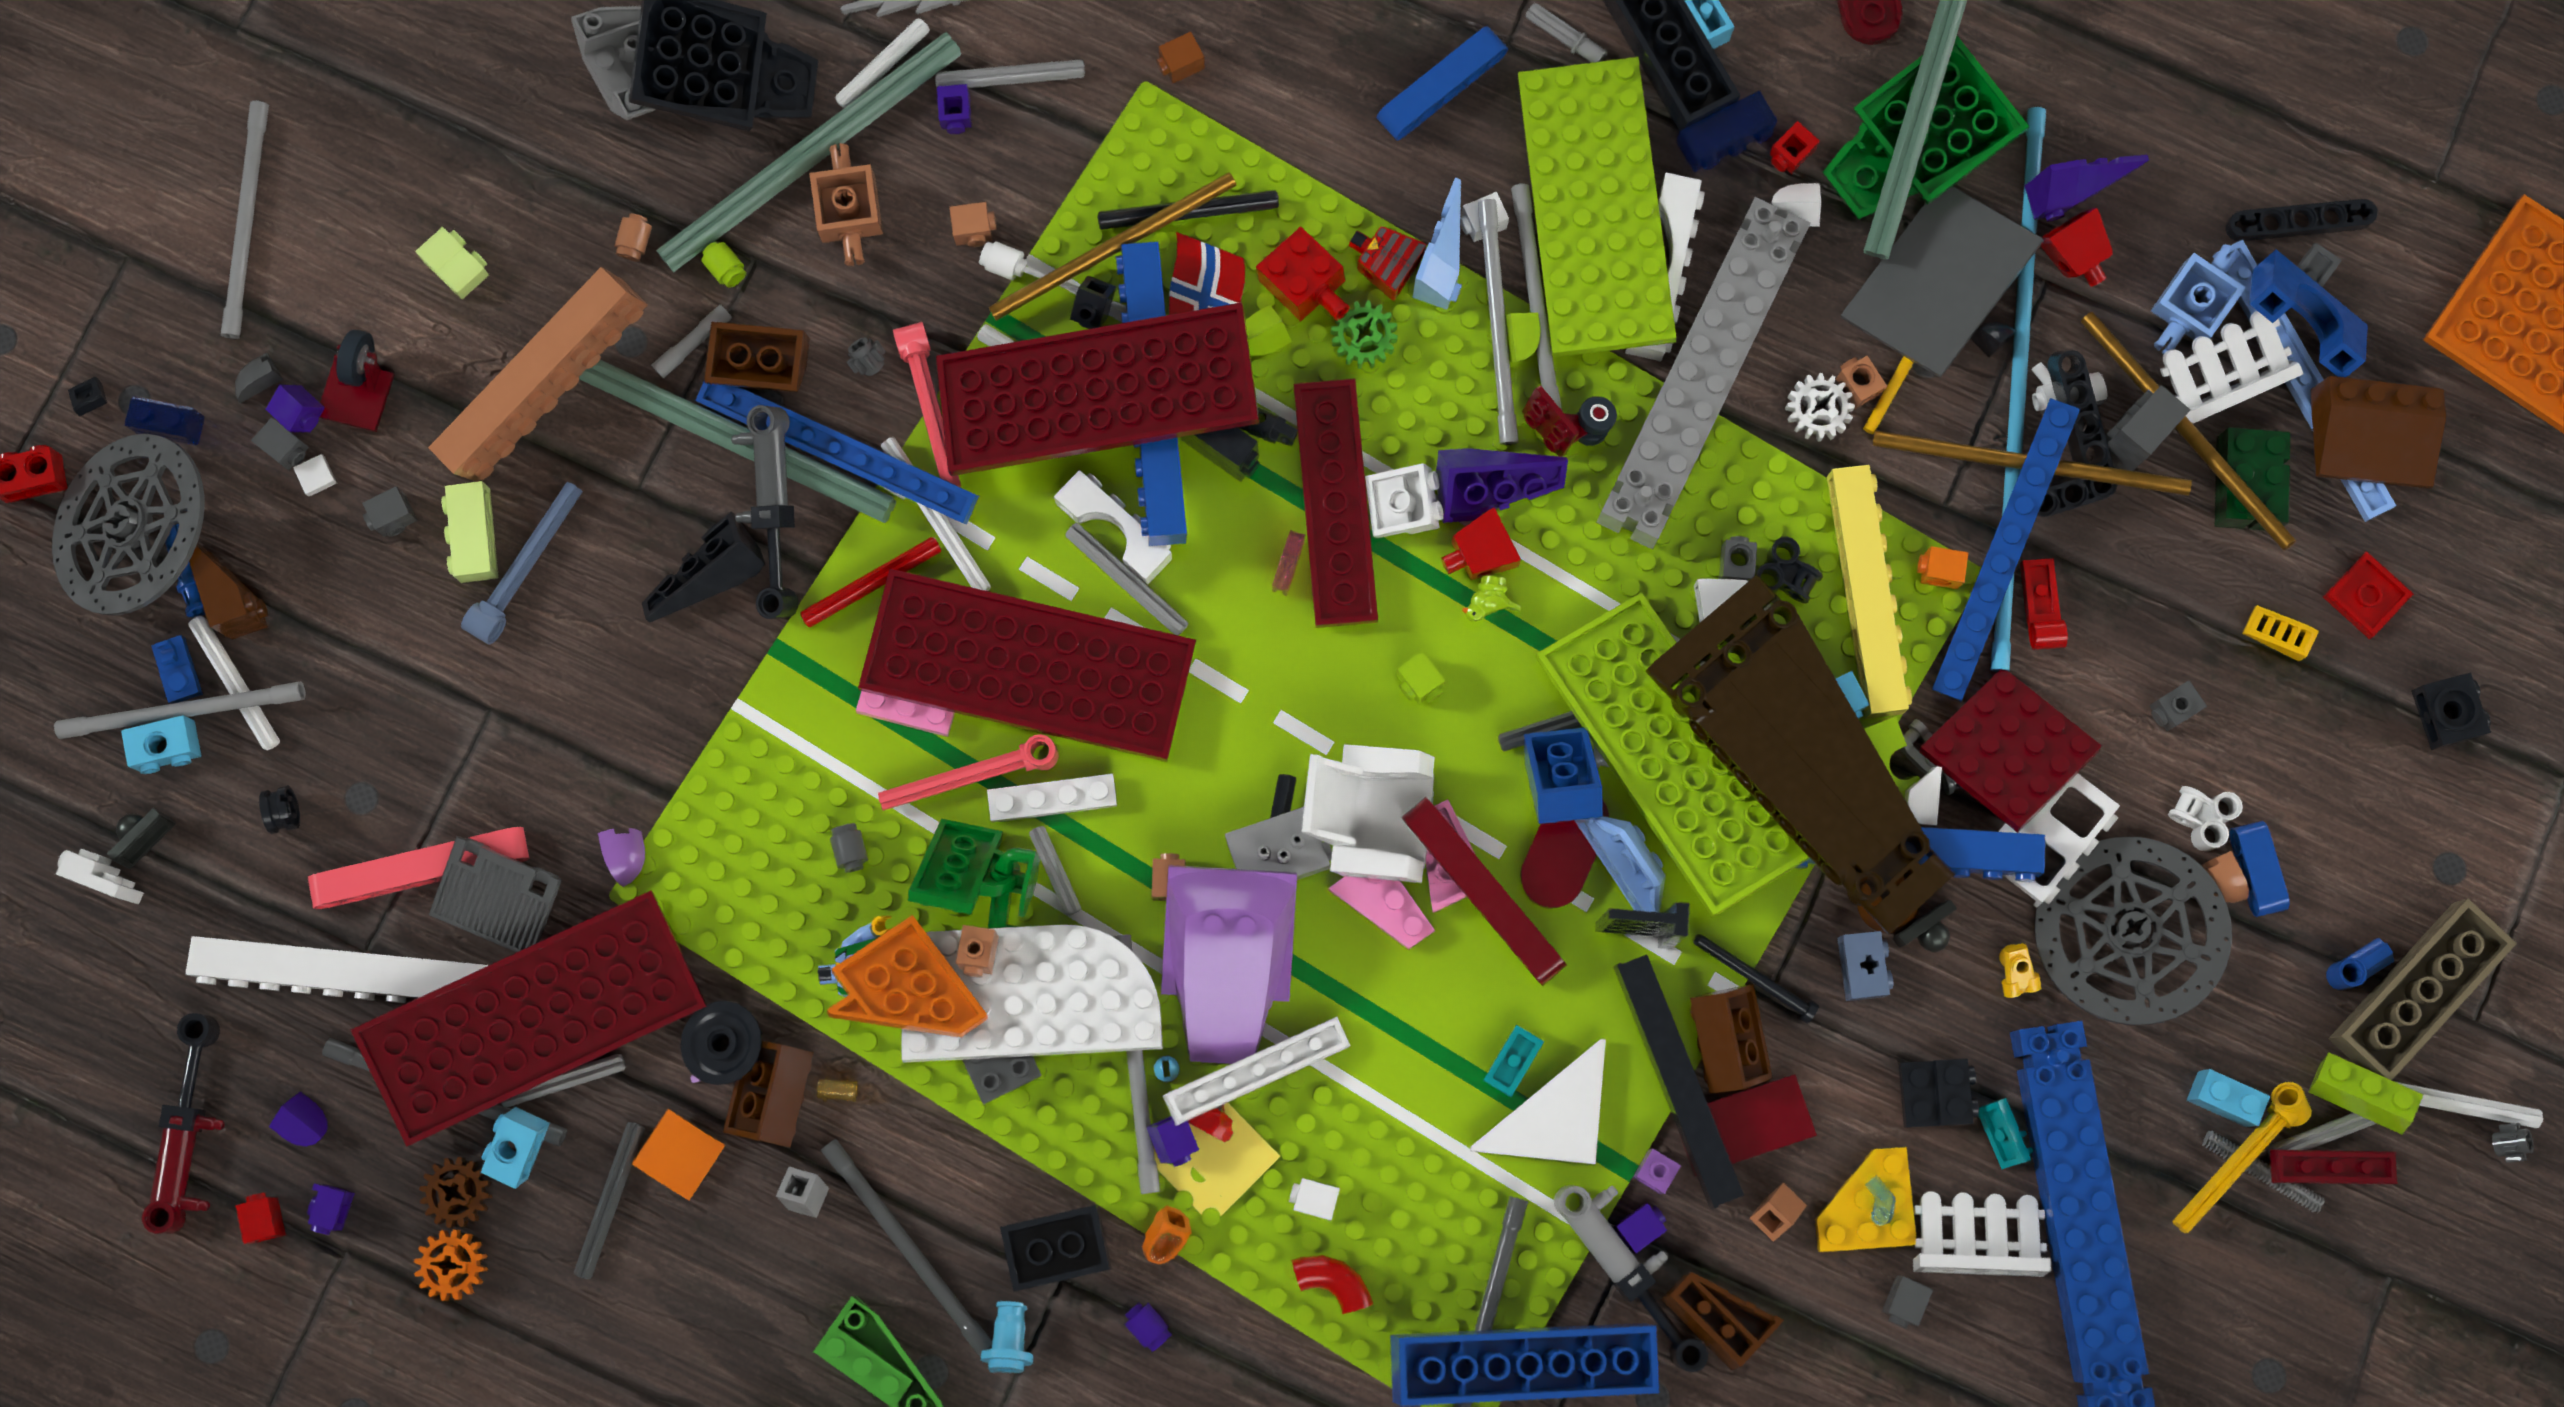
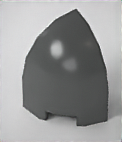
(256, 377)

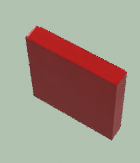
(2368, 595)

